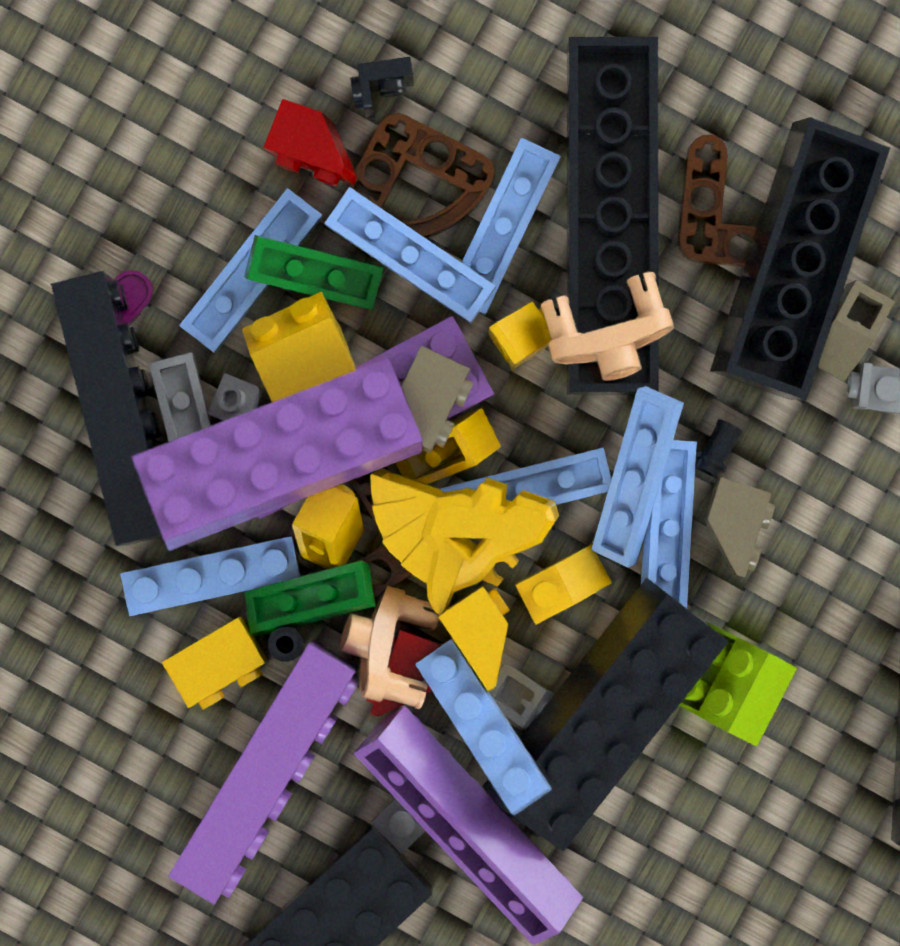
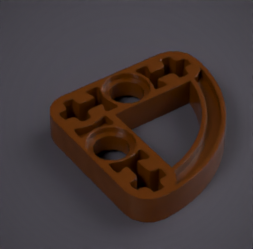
(412, 152)

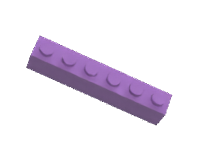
(469, 825)

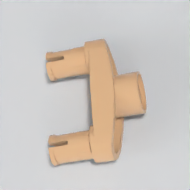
(614, 345)
(372, 642)

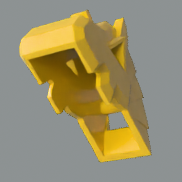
(433, 528)

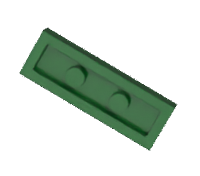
(313, 272)
(310, 598)

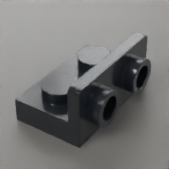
(386, 76)

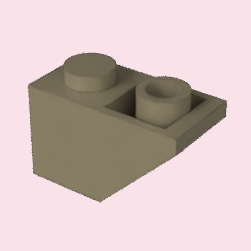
(853, 328)
(431, 392)
(735, 520)

